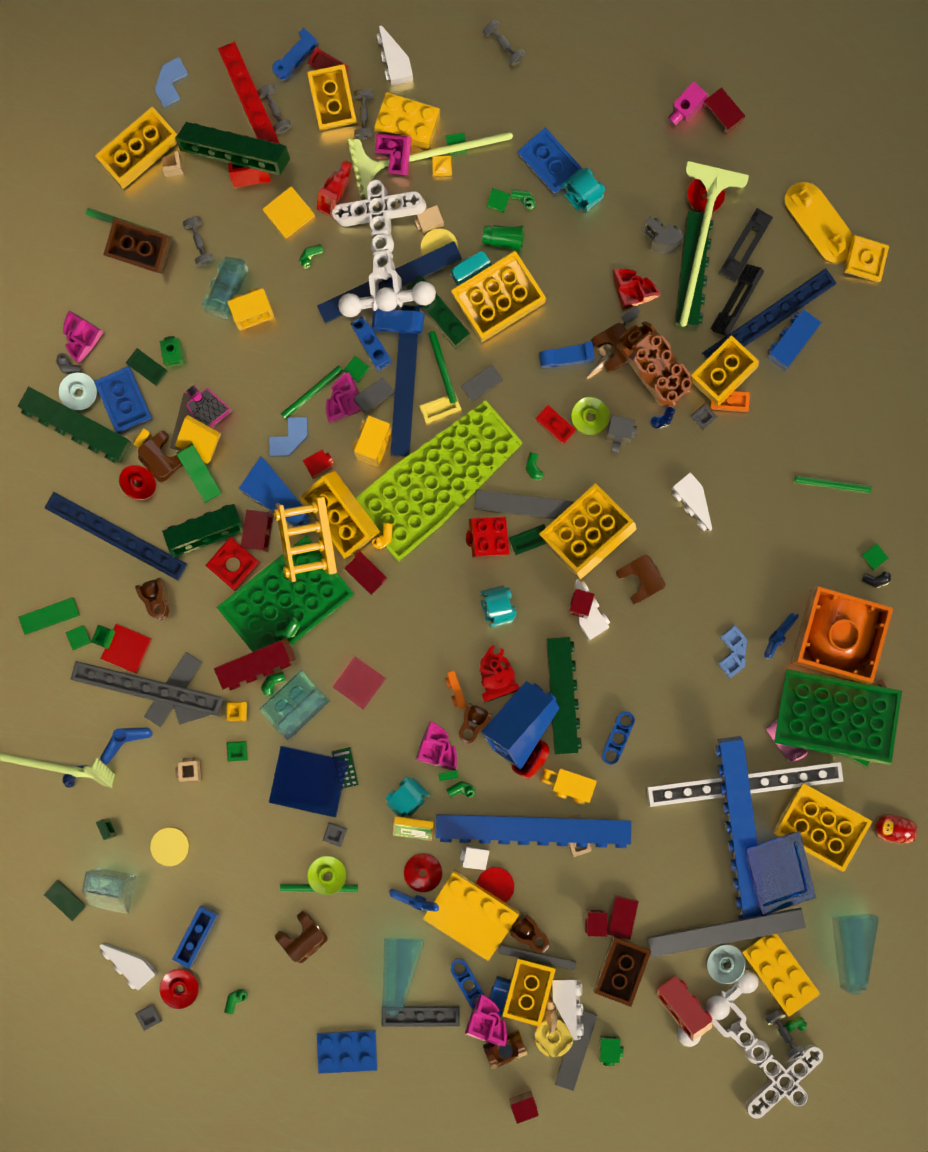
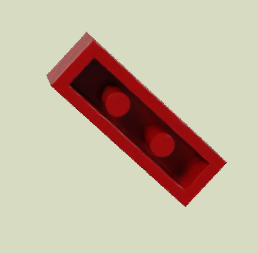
(684, 1008)

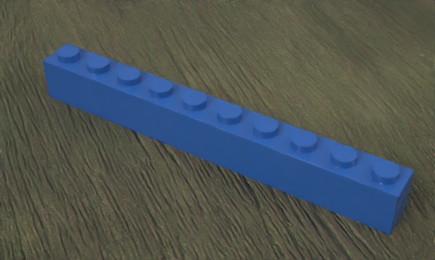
(740, 819)
(533, 829)

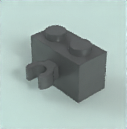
(620, 431)

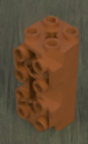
(655, 363)

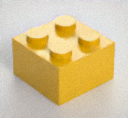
(250, 308)

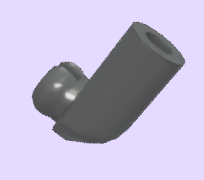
(65, 365)

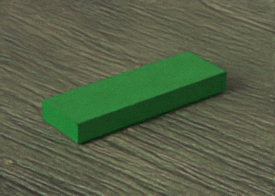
(198, 473)
(49, 616)

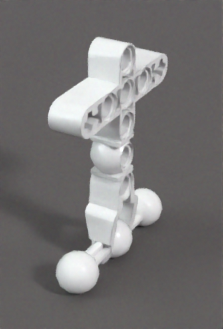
(347, 215)
(719, 1008)

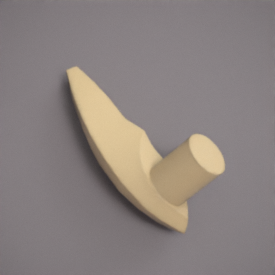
(600, 364)
(551, 1015)

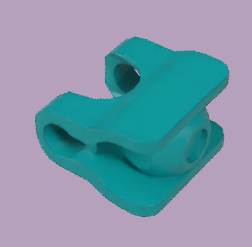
(470, 267)

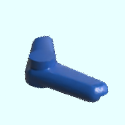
(777, 637)
(121, 736)
(418, 902)

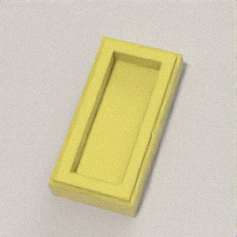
(439, 409)

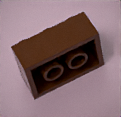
(137, 245)
(622, 971)

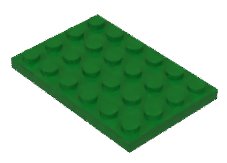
(272, 599)
(838, 717)

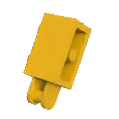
(570, 785)

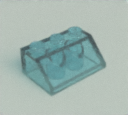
(224, 286)
(294, 705)

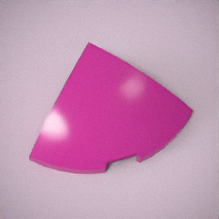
(80, 335)
(341, 401)
(436, 748)
(486, 1022)

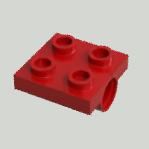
(488, 537)

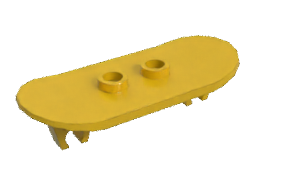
(819, 221)

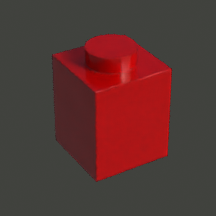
(318, 463)

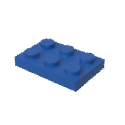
(548, 160)
(123, 399)
(347, 1051)

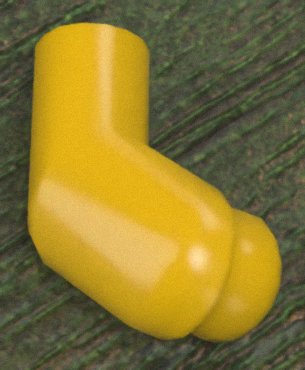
(385, 538)

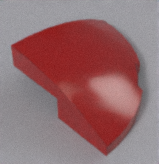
(633, 289)

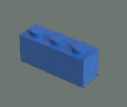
(793, 339)
(195, 936)

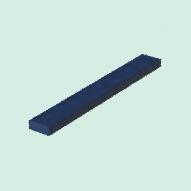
(408, 272)
(778, 311)
(404, 391)
(115, 536)

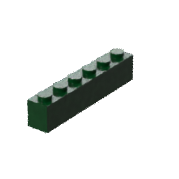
(233, 148)
(691, 237)
(74, 424)
(563, 687)

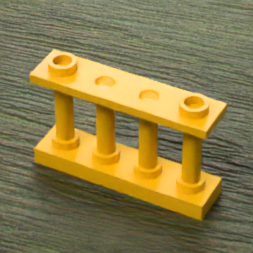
(324, 543)

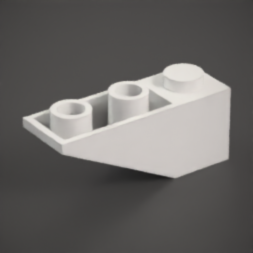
(397, 61)
(692, 495)
(596, 622)
(474, 857)
(134, 967)
(567, 1000)

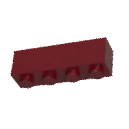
(254, 664)

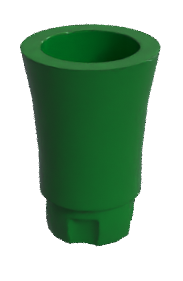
(504, 236)

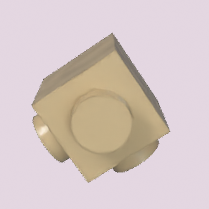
(188, 770)

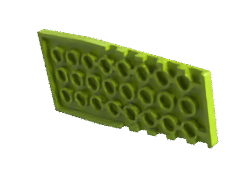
(438, 478)

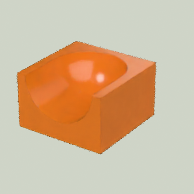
(841, 635)

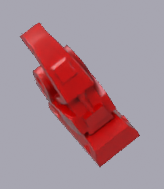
(333, 189)
(495, 678)

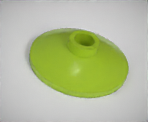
(592, 406)
(326, 865)

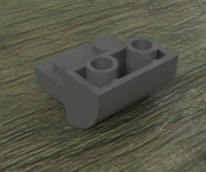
(663, 239)

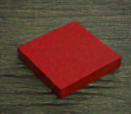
(126, 649)

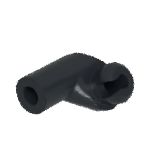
(879, 581)

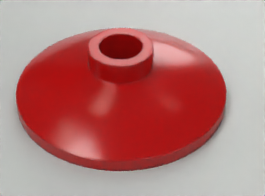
(695, 197)
(139, 476)
(423, 862)
(172, 996)

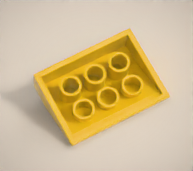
(498, 296)
(588, 531)
(825, 825)
(472, 915)

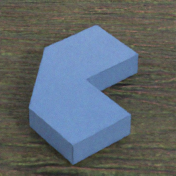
(169, 74)
(287, 444)
(736, 659)

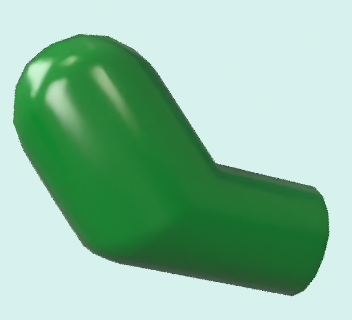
(308, 253)

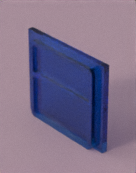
(308, 781)
(780, 873)

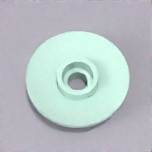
(75, 382)
(719, 958)

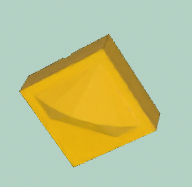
(441, 166)
(141, 438)
(236, 711)

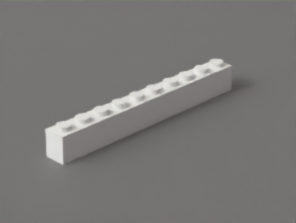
(758, 783)

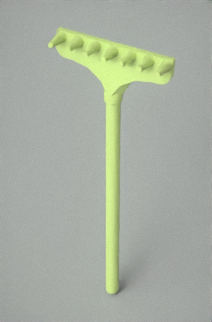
(367, 167)
(714, 181)
(96, 772)

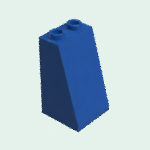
(268, 489)
(521, 723)

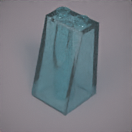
(109, 889)
(854, 949)
(399, 968)

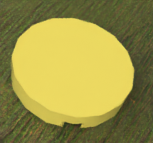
(436, 239)
(169, 846)
(556, 1043)

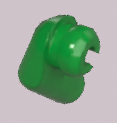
(525, 196)
(531, 467)
(290, 630)
(268, 684)
(463, 788)
(233, 999)
(792, 1024)

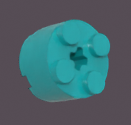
(583, 190)
(497, 606)
(407, 797)

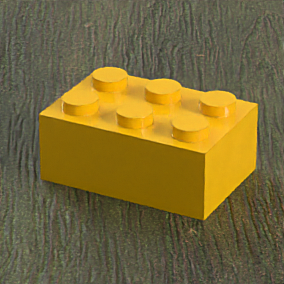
(332, 97)
(407, 118)
(724, 371)
(372, 441)
(528, 991)

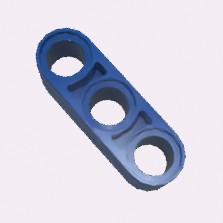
(398, 321)
(618, 728)
(461, 977)

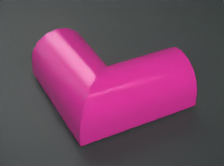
(399, 151)

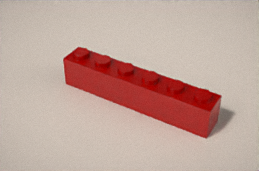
(247, 93)

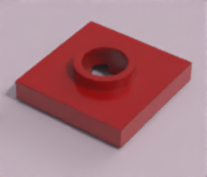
(231, 549)

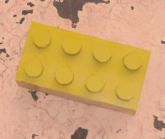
(137, 148)
(348, 521)
(780, 973)

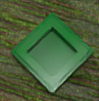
(455, 139)
(498, 200)
(356, 368)
(874, 556)
(103, 636)
(78, 637)
(237, 751)
(448, 775)

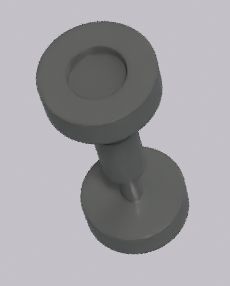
(516, 56)
(266, 92)
(363, 95)
(192, 223)
(795, 1052)

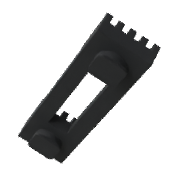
(732, 267)
(724, 322)

